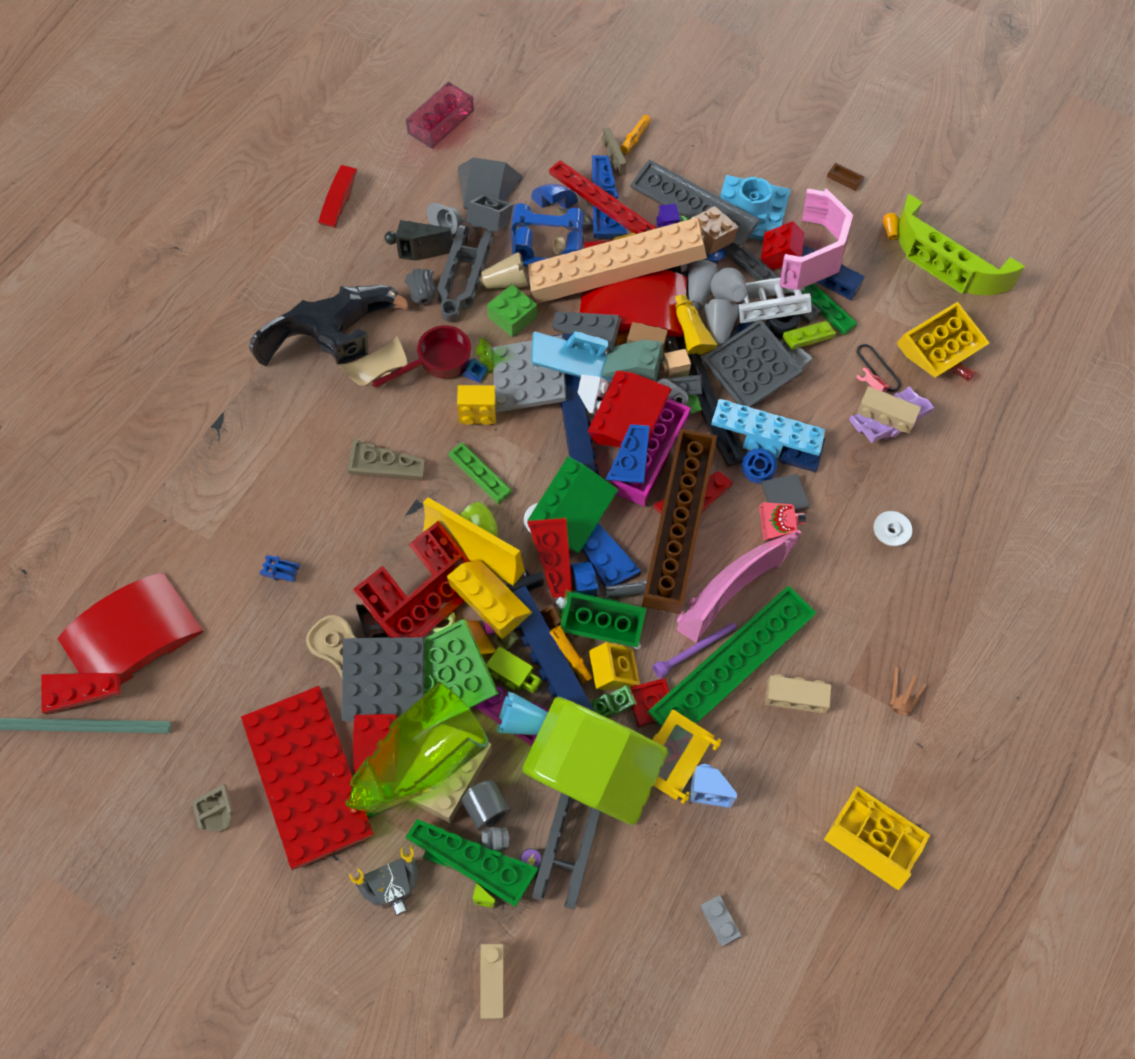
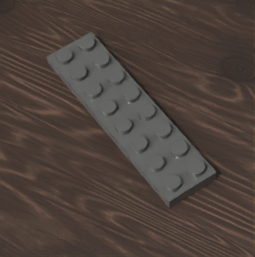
(670, 188)

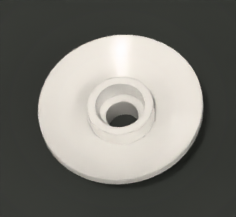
(897, 523)

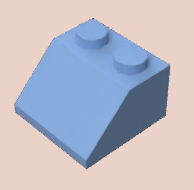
(711, 787)

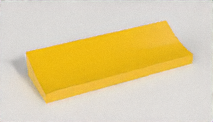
(477, 543)

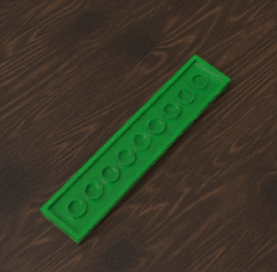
(736, 658)

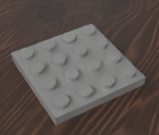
(522, 383)

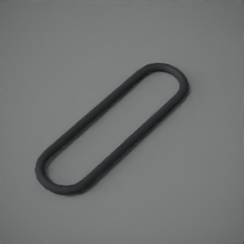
(866, 345)

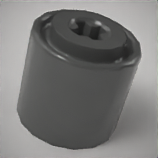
(485, 804)

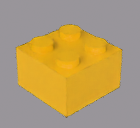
(476, 404)

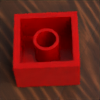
(780, 241)

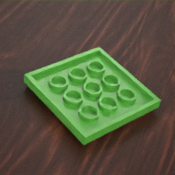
(458, 664)

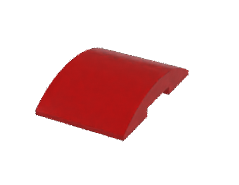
(640, 300)
(129, 628)

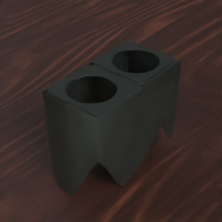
(362, 611)

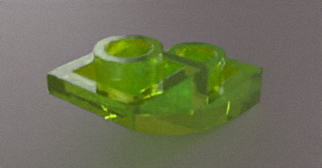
(486, 354)

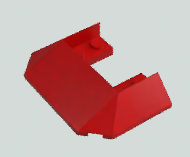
(429, 602)

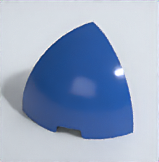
(554, 193)

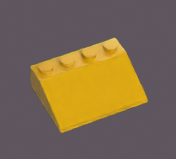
(943, 340)

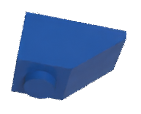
(584, 578)

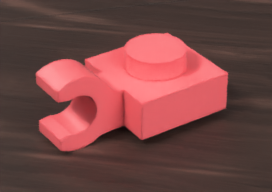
(874, 381)

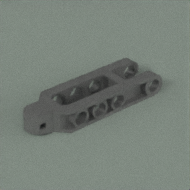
(461, 253)
(549, 860)

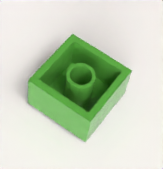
(512, 310)

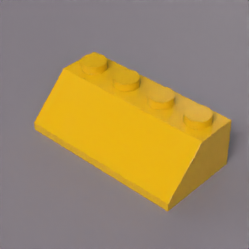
(488, 597)

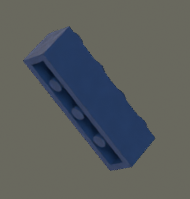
(844, 282)

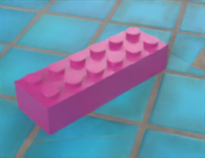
(659, 450)

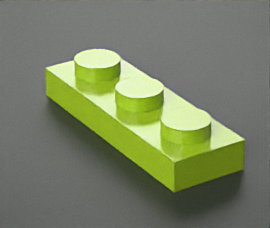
(809, 335)

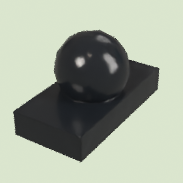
(530, 581)

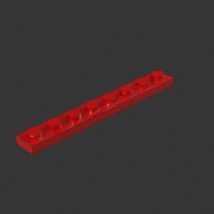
(600, 198)

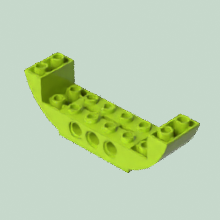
(950, 260)

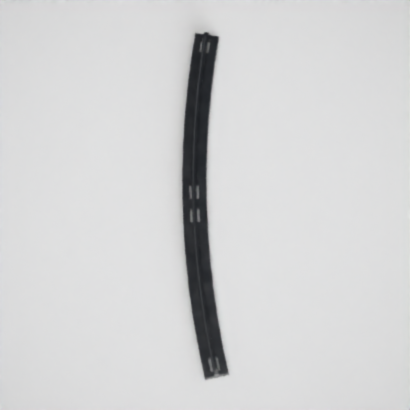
(725, 440)

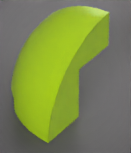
(481, 516)

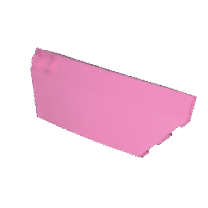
(730, 581)

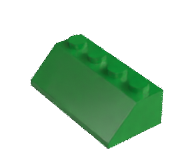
(602, 618)

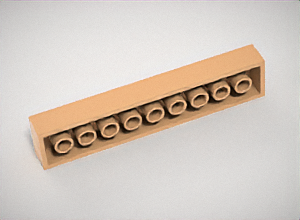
(617, 260)

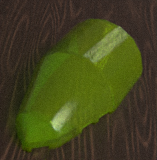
(419, 752)

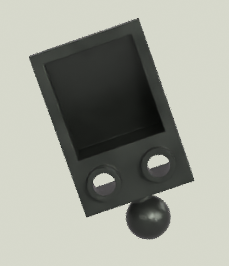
(420, 240)

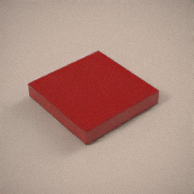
(646, 697)

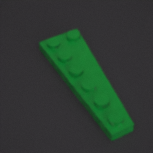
(488, 868)

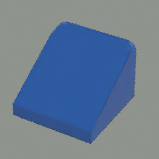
(475, 370)

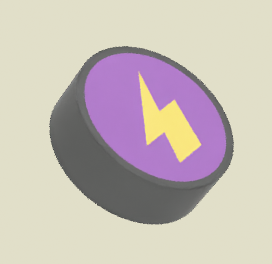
(532, 857)

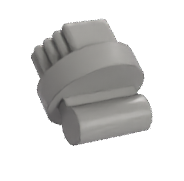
(495, 838)

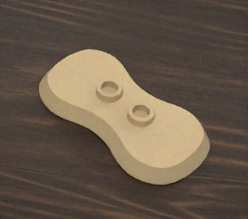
(326, 639)

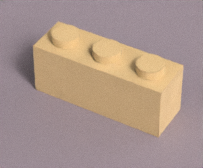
(888, 410)
(798, 694)

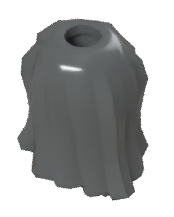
(421, 286)

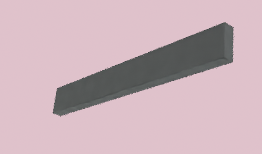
(760, 272)

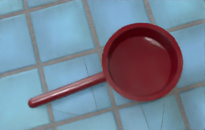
(442, 353)

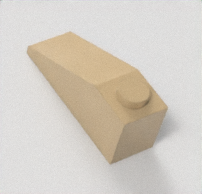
(492, 981)

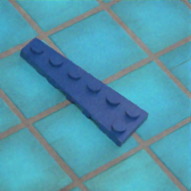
(603, 177)

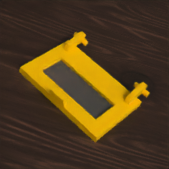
(685, 748)

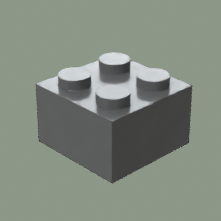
(489, 213)

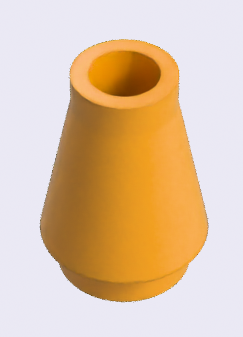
(891, 225)

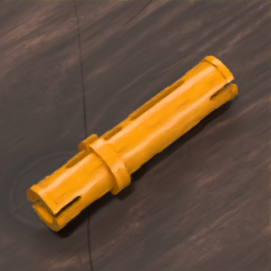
(627, 145)
(575, 662)

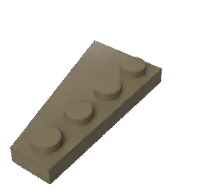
(375, 461)

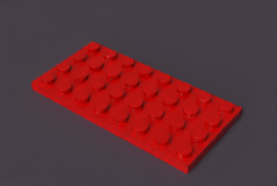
(305, 777)

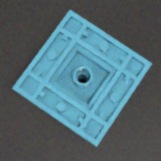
(758, 199)

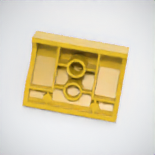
(877, 838)

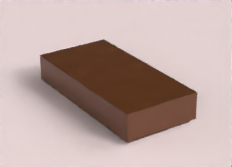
(845, 176)

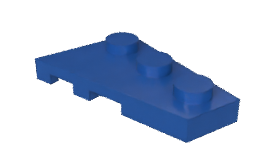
(632, 456)

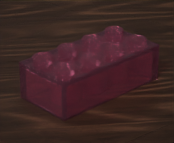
(440, 115)

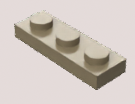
(614, 151)

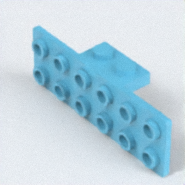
(576, 357)
(768, 430)

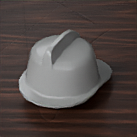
(444, 216)

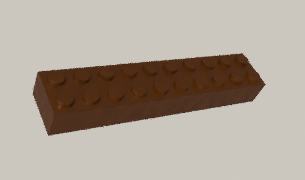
(679, 522)

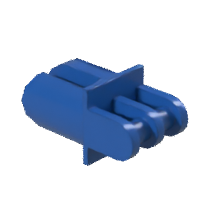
(281, 569)

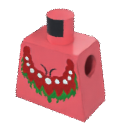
(779, 520)

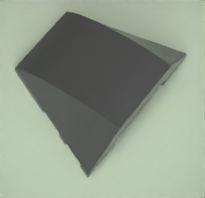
(487, 178)

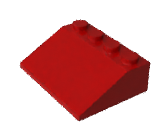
(627, 402)

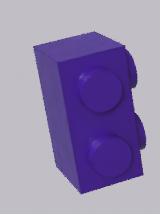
(667, 215)

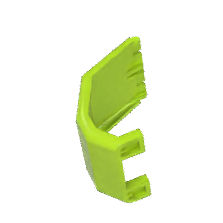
(595, 760)

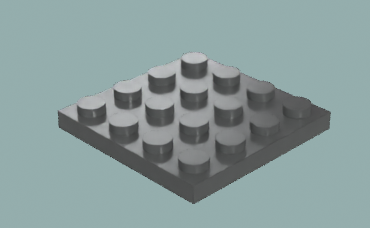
(752, 365)
(381, 675)

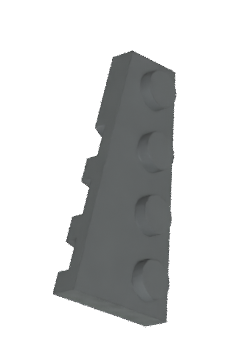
(595, 325)

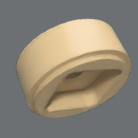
(559, 245)

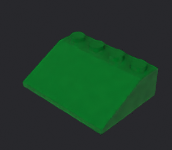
(579, 497)

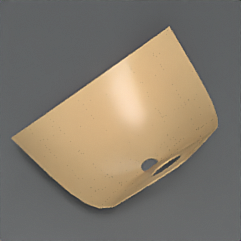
(377, 364)

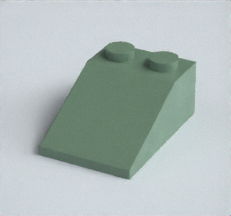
(637, 357)

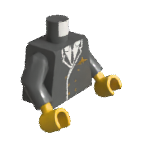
(389, 883)

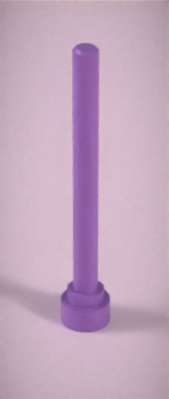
(662, 668)

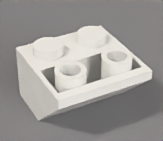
(592, 391)

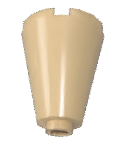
(505, 273)

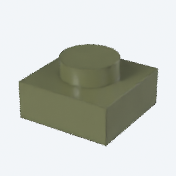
(507, 642)

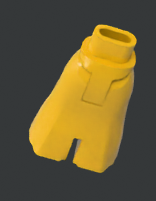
(696, 335)

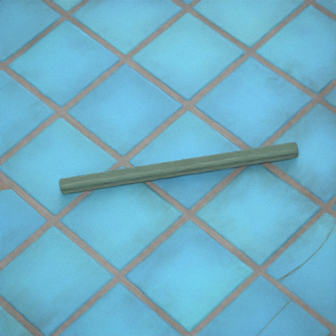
(85, 725)

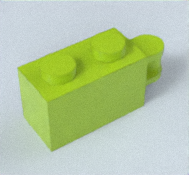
(512, 671)

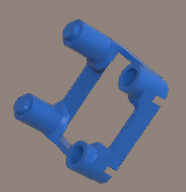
(523, 236)

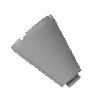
(699, 282)
(729, 285)
(720, 319)

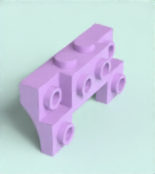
(875, 430)

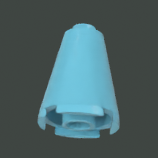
(520, 716)

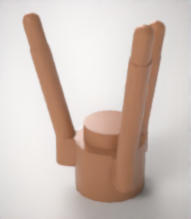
(903, 705)

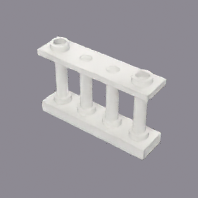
(772, 308)

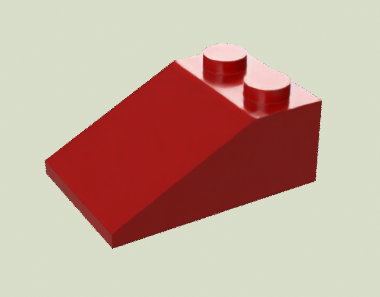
(367, 733)

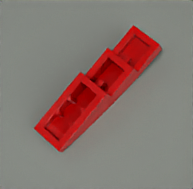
(337, 196)

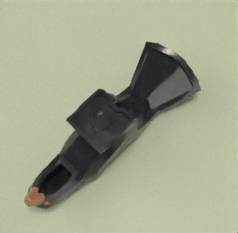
(326, 322)

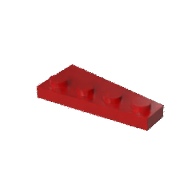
(716, 486)
(553, 550)
(76, 689)

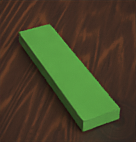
(480, 473)

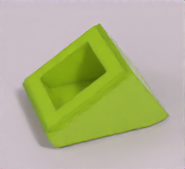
(482, 898)

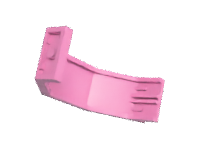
(826, 210)

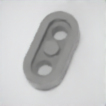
(676, 391)

